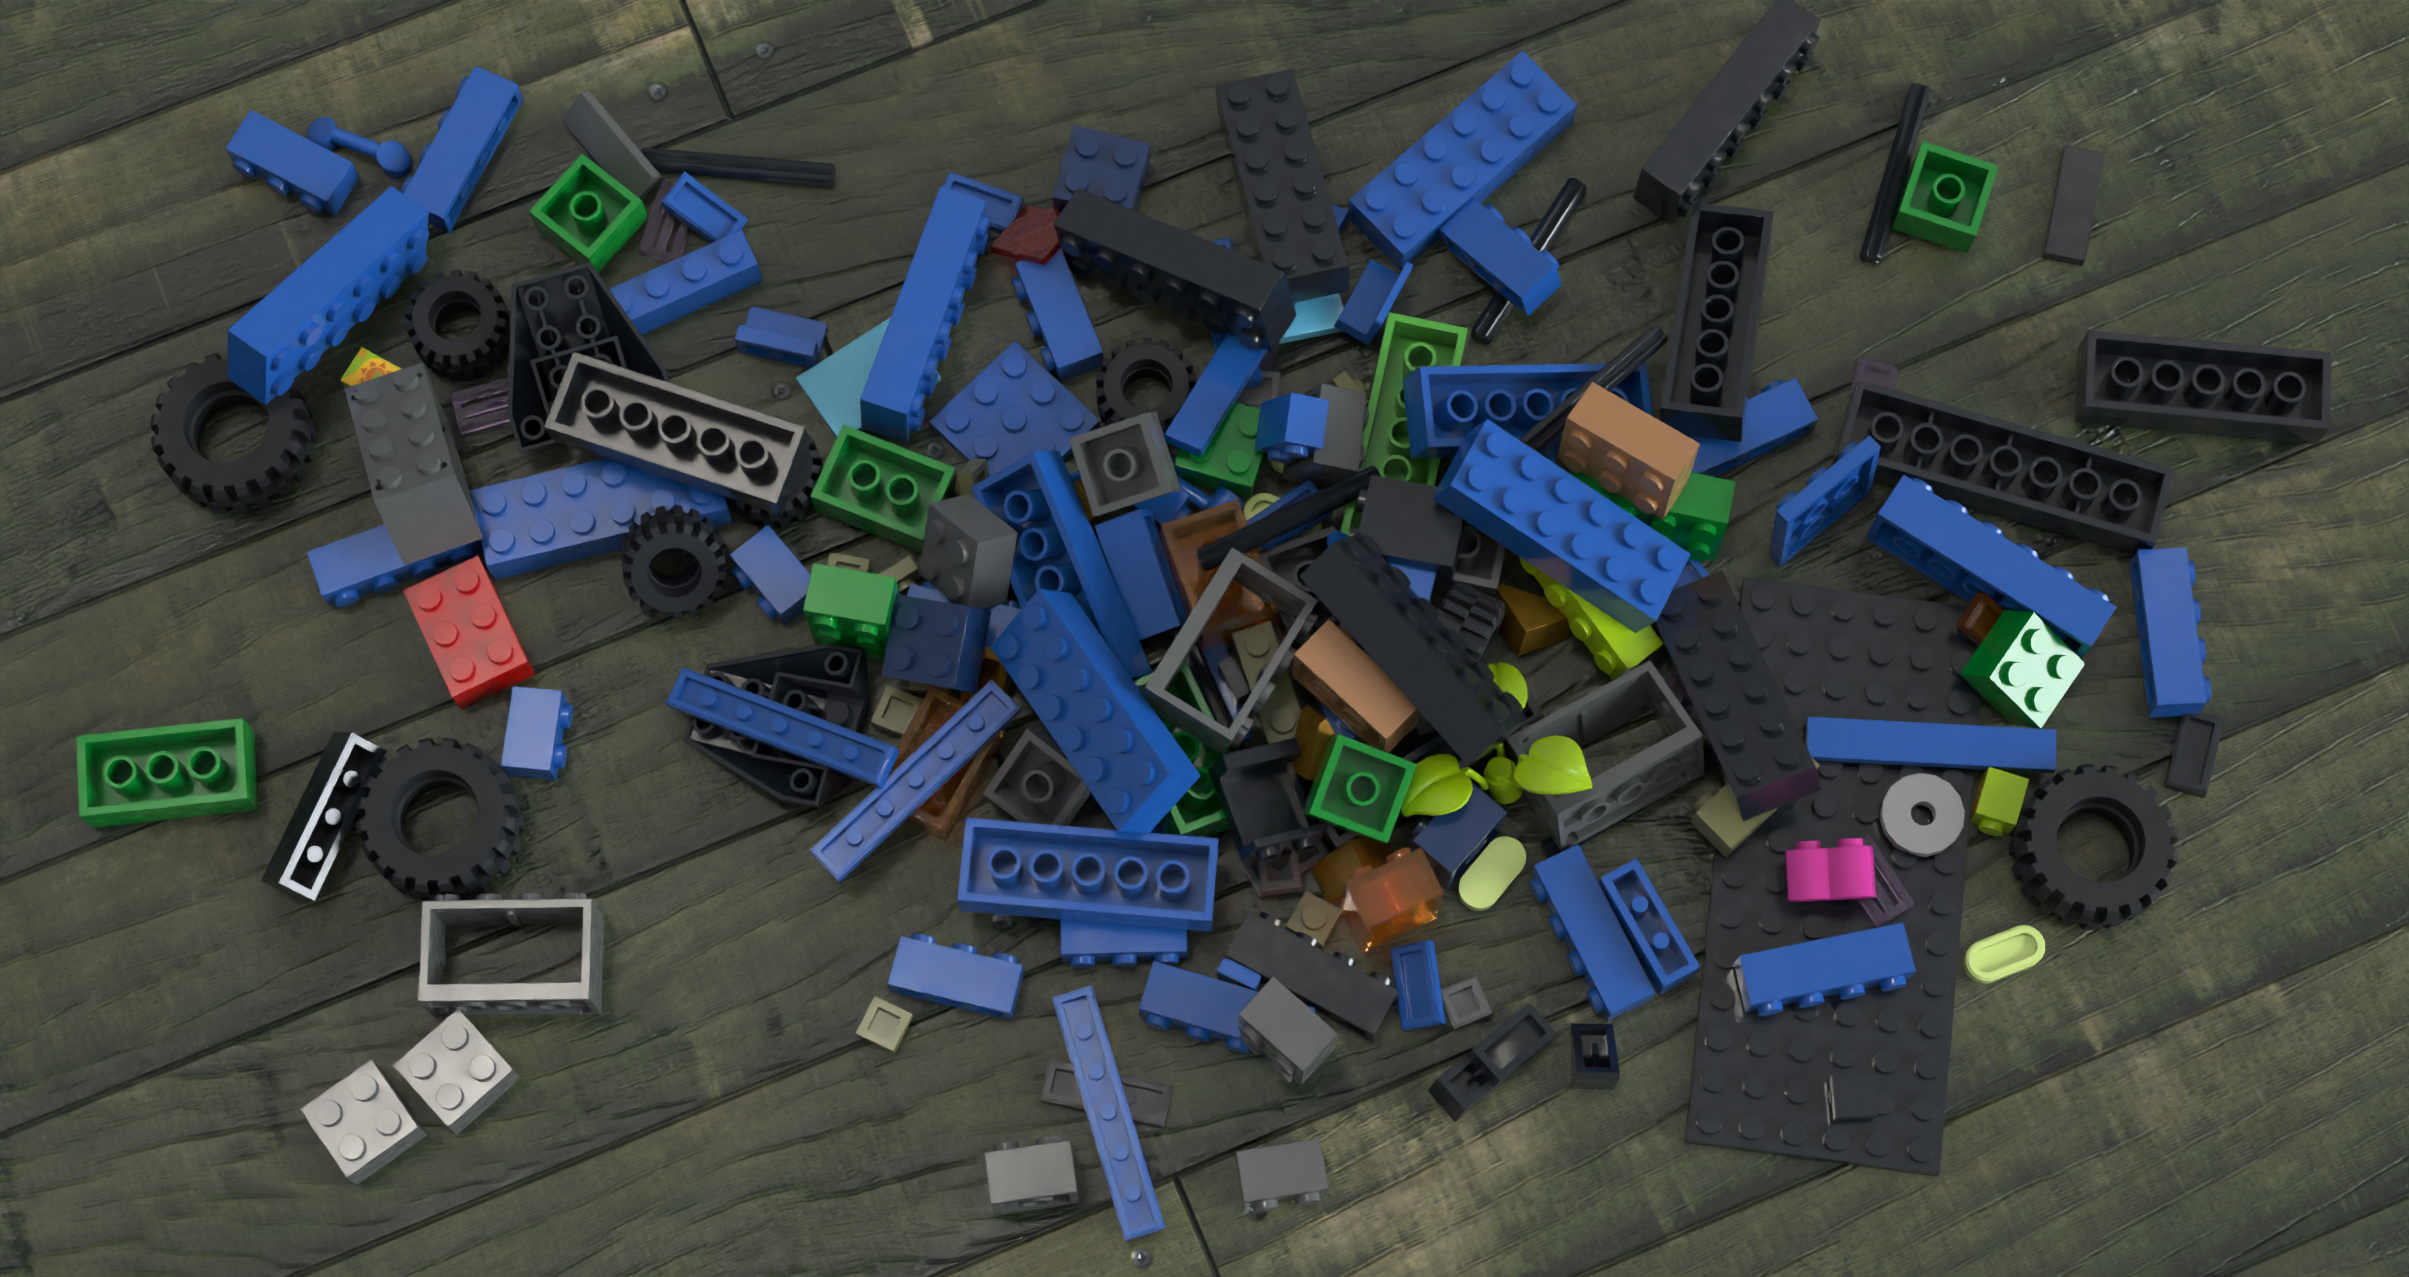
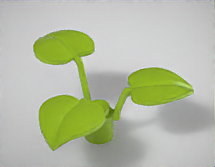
(1551, 767)

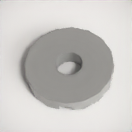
(1939, 798)

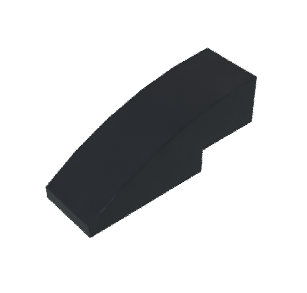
(1492, 1062)

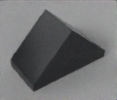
(1593, 1056)

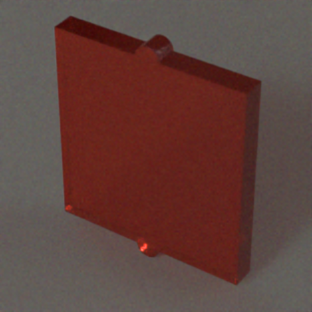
(1029, 236)

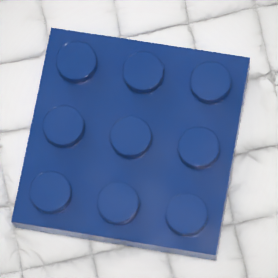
(1012, 412)
(1824, 500)

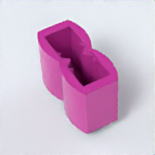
(1830, 872)

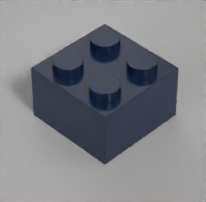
(1103, 166)
(936, 643)
(1458, 837)

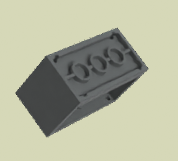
(413, 464)
(1270, 589)
(1630, 783)
(510, 998)

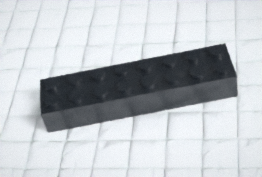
(2010, 468)

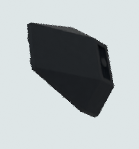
(550, 322)
(813, 679)

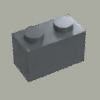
(1282, 1174)

